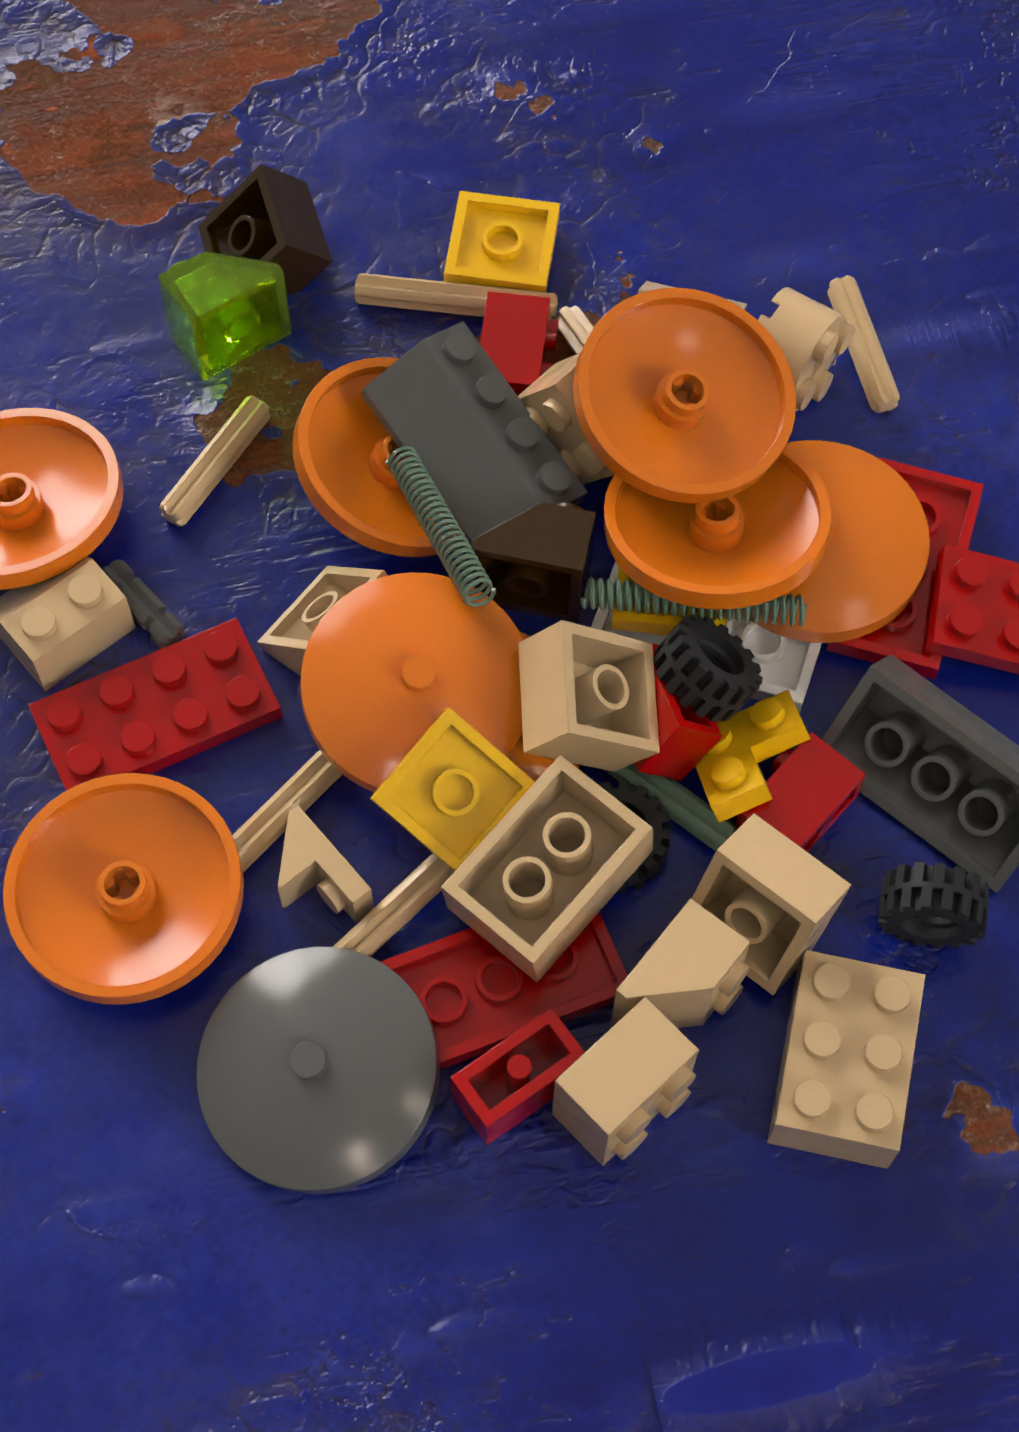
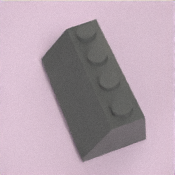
(470, 432)
(934, 768)

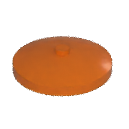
(684, 395)
(343, 467)
(55, 493)
(724, 549)
(872, 550)
(395, 661)
(123, 888)

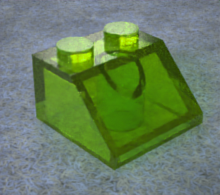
(224, 309)

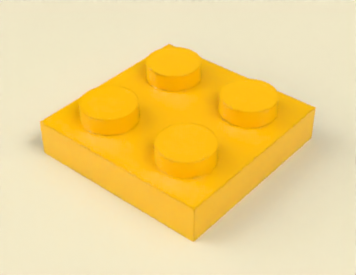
(502, 242)
(452, 789)

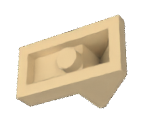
(313, 859)

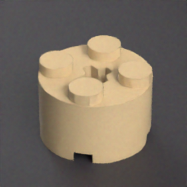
(809, 339)

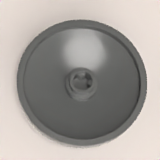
(318, 1070)

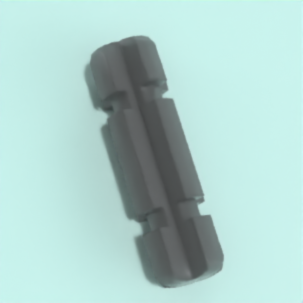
(145, 605)

